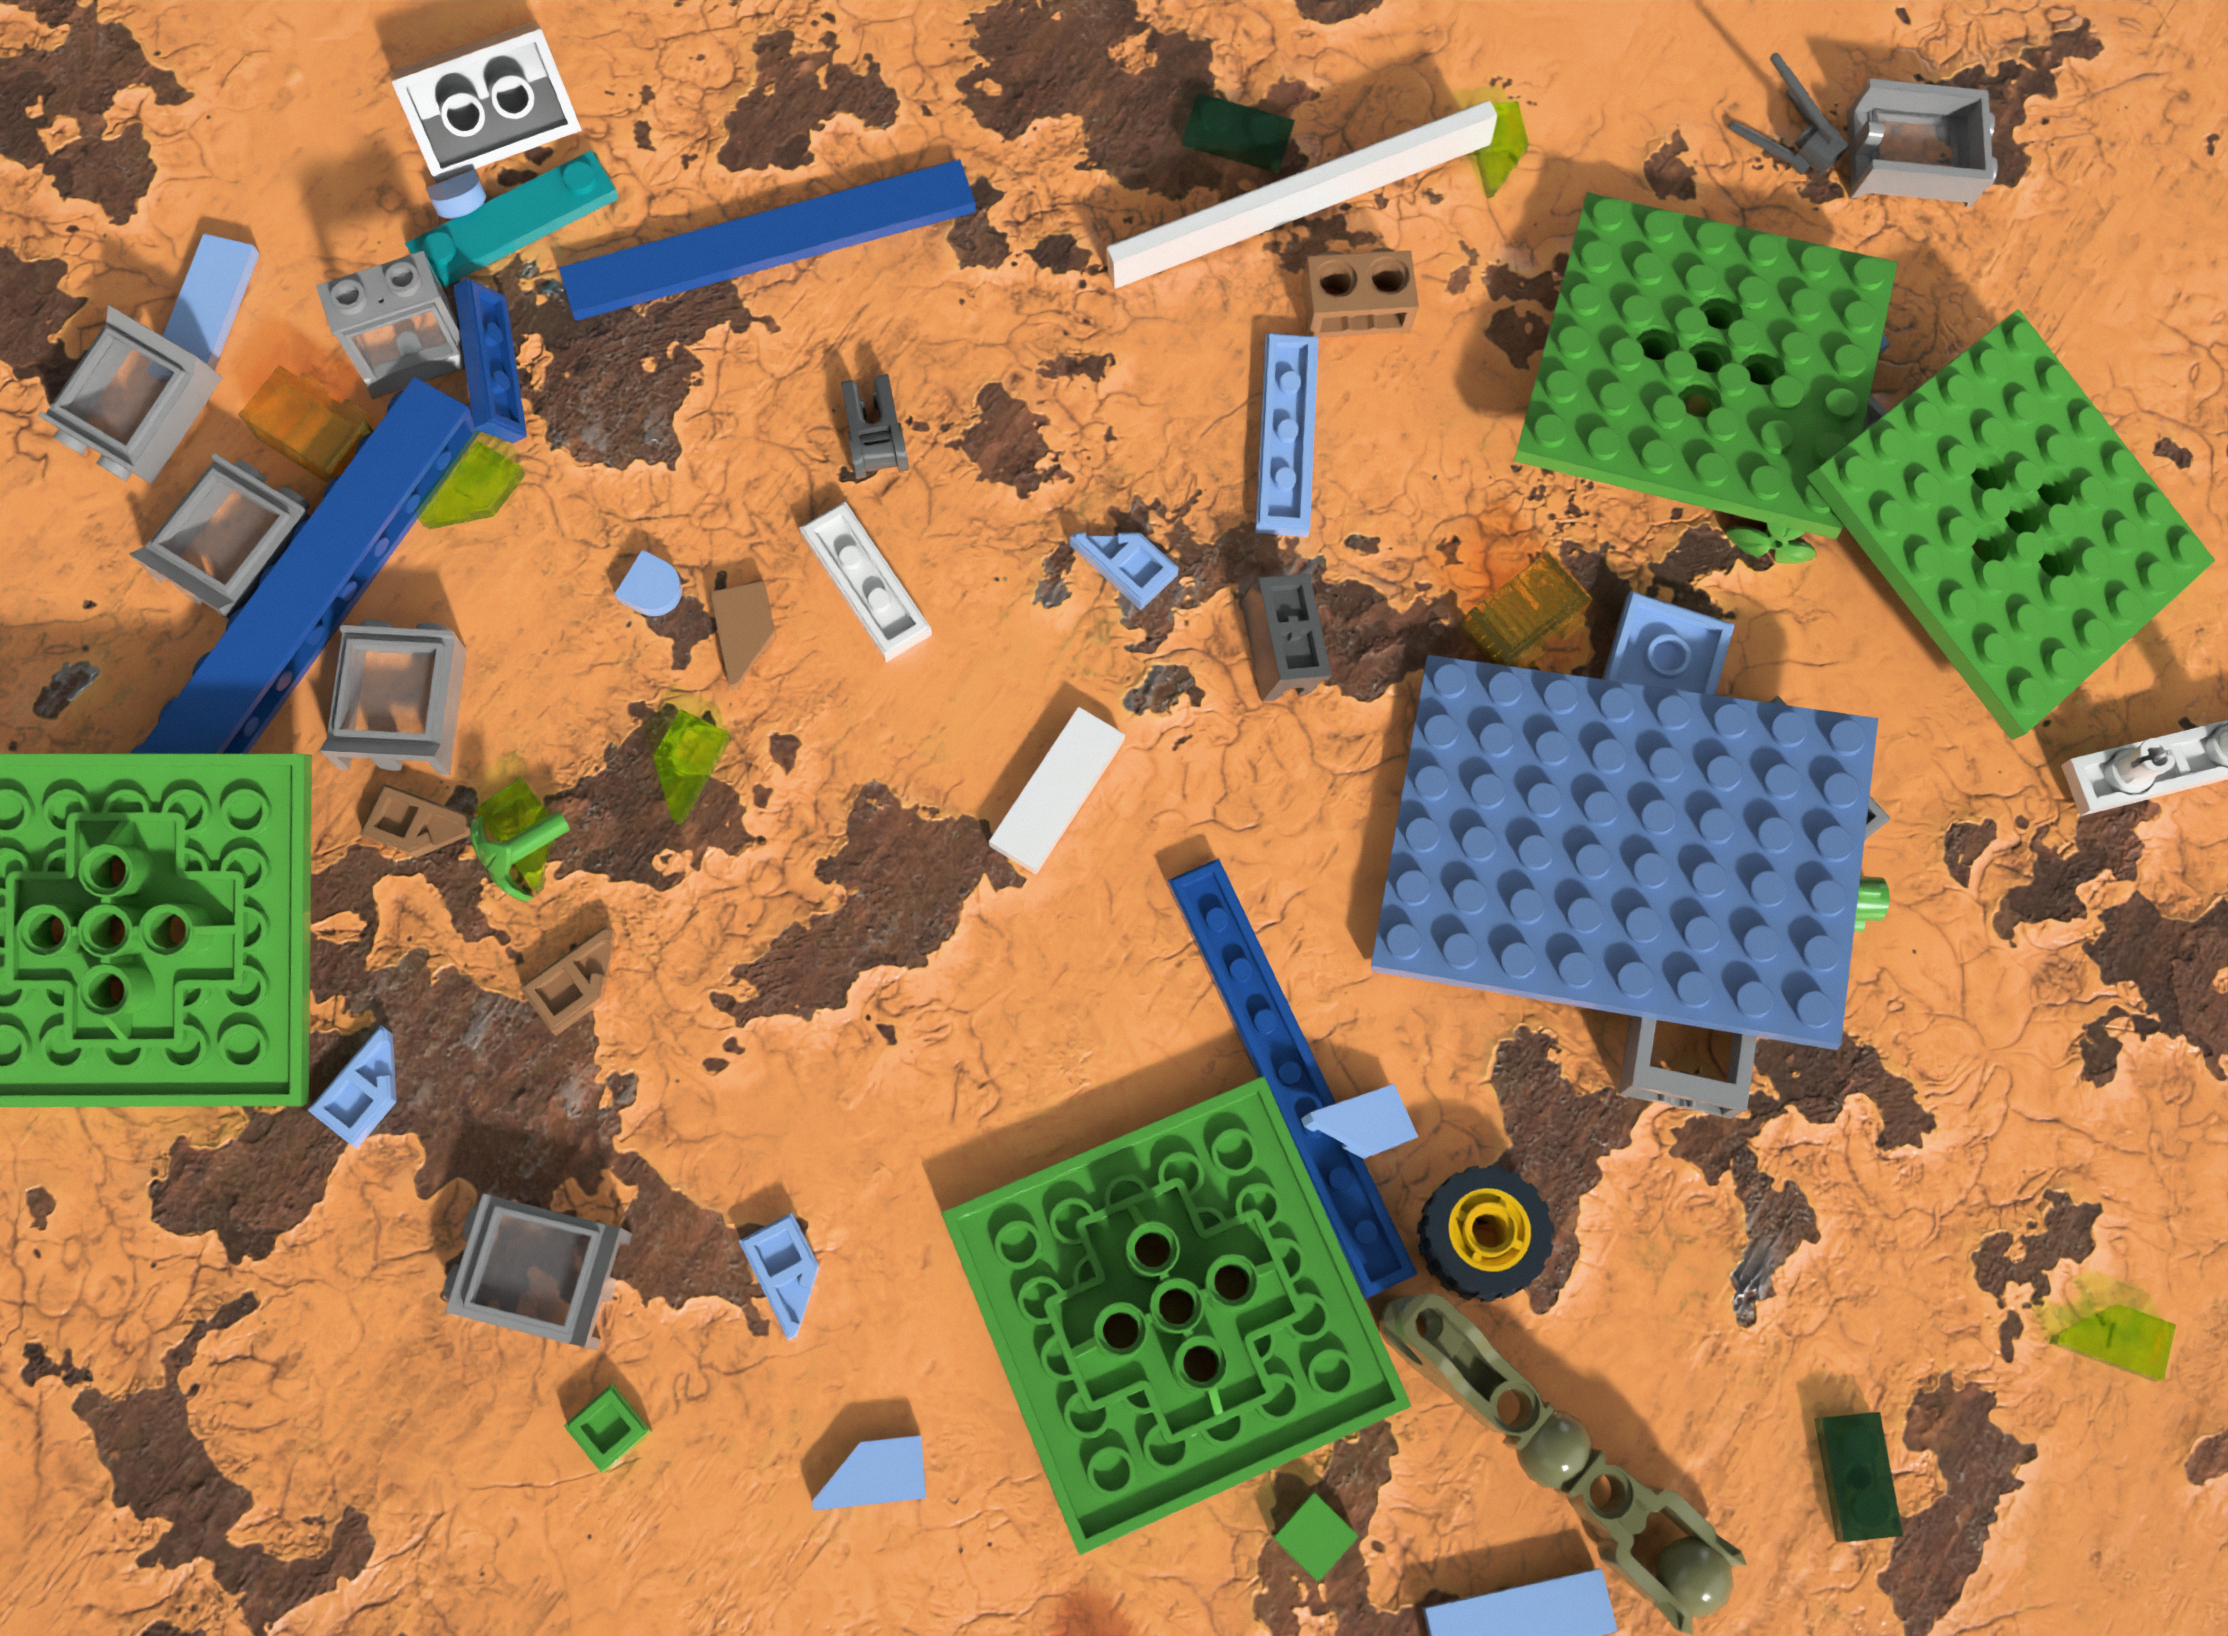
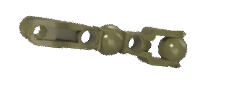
(1558, 1454)

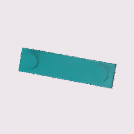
(516, 218)

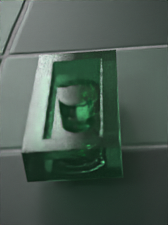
(1238, 132)
(1858, 1477)

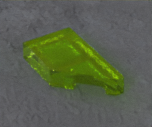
(1506, 147)
(474, 489)
(687, 761)

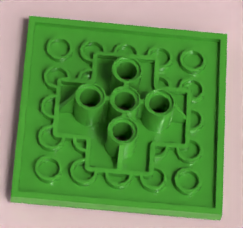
(1706, 362)
(2012, 523)
(197, 1018)
(1127, 1426)

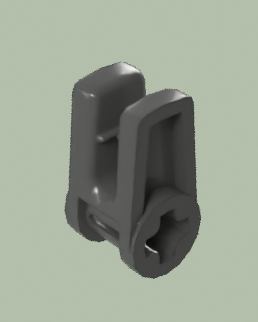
(876, 444)

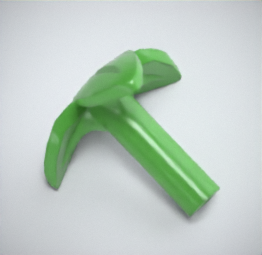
(1773, 537)
(500, 856)

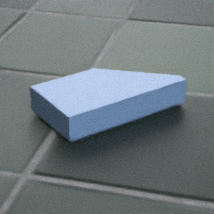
(1128, 564)
(361, 1091)
(1365, 1122)

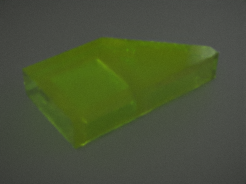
(511, 813)
(2121, 1340)

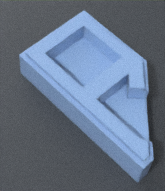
(784, 1270)
(877, 1474)

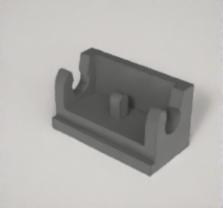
(1285, 635)

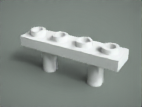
(2148, 768)

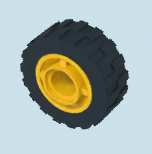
(1510, 1208)

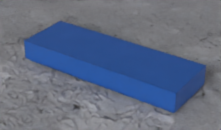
(490, 361)

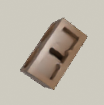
(1361, 306)

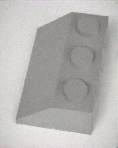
(485, 101)

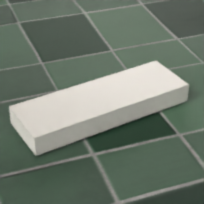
(865, 581)
(1057, 790)

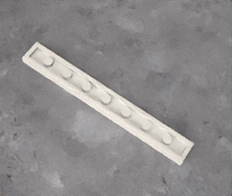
(1300, 194)

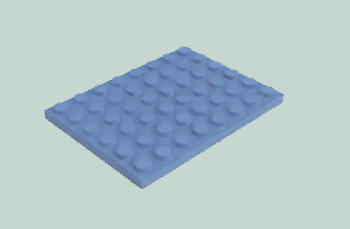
(1630, 850)

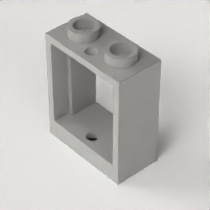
(1681, 1089)

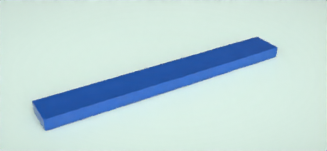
(767, 240)
(1284, 1058)

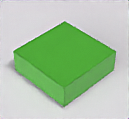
(608, 1428)
(1315, 1536)

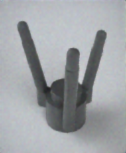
(1818, 145)

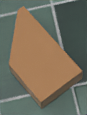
(743, 628)
(413, 823)
(573, 982)

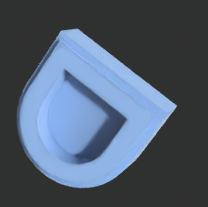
(457, 195)
(650, 586)

